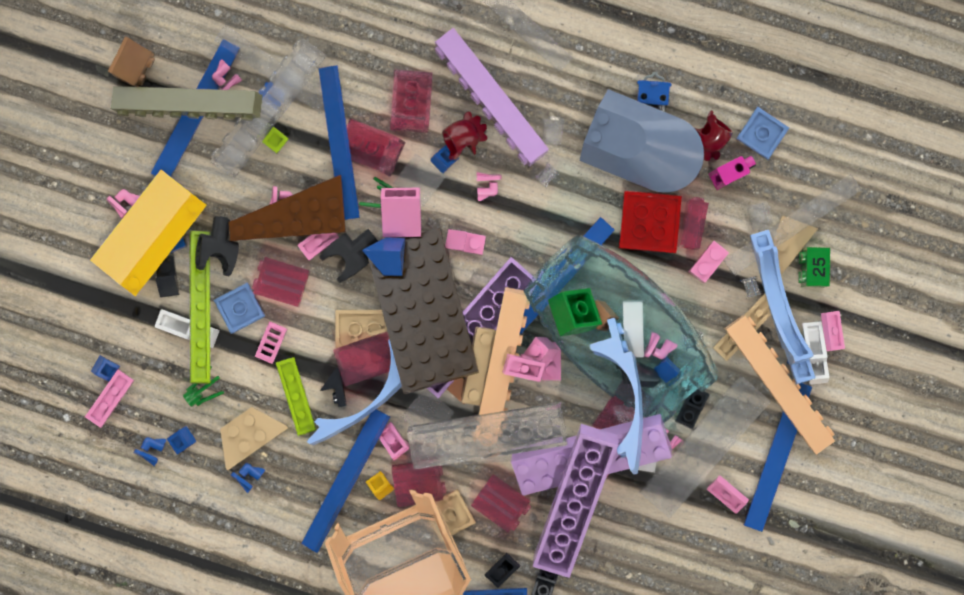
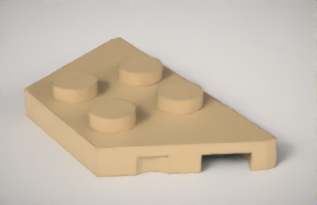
(247, 435)

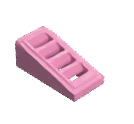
(271, 325)

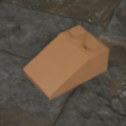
(131, 63)

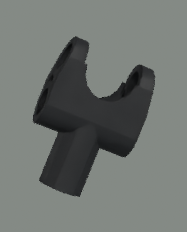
(217, 246)
(351, 252)

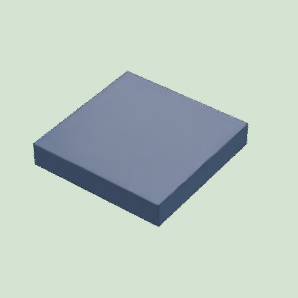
(762, 133)
(239, 308)

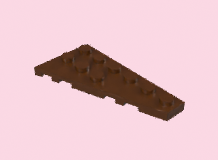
(304, 213)

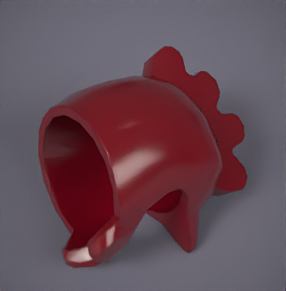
(464, 133)
(714, 136)

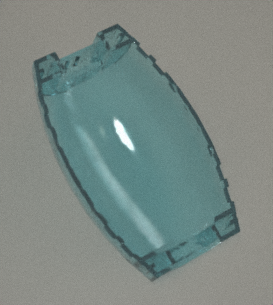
(614, 280)

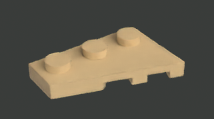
(790, 249)
(357, 325)

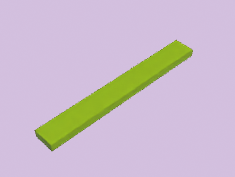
(199, 315)

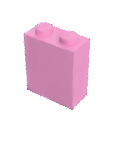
(401, 212)

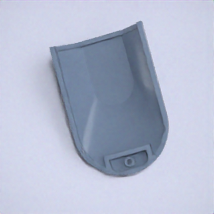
(642, 144)

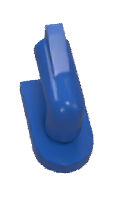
(148, 442)
(246, 469)

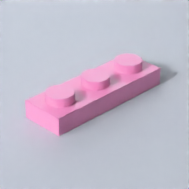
(109, 398)

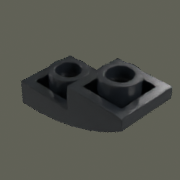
(692, 408)
(544, 583)

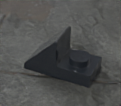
(167, 278)
(335, 382)
(502, 570)

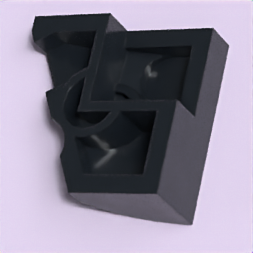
(648, 376)

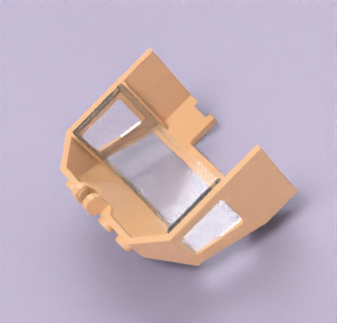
(400, 555)

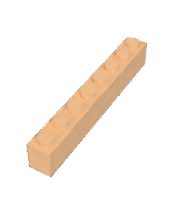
(505, 342)
(779, 384)

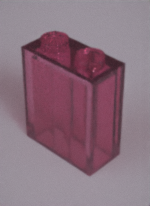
(693, 223)
(280, 281)
(420, 480)
(501, 503)

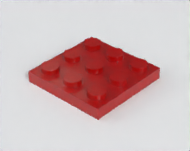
(650, 222)

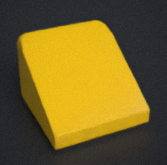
(379, 485)

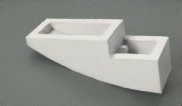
(180, 326)
(634, 326)
(815, 340)

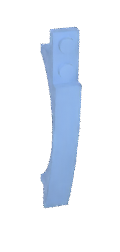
(789, 335)
(615, 351)
(331, 427)

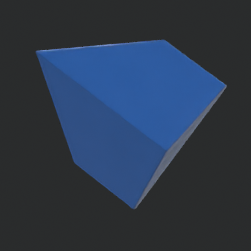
(387, 255)

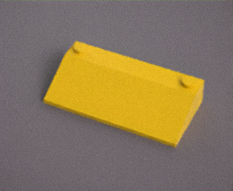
(148, 232)

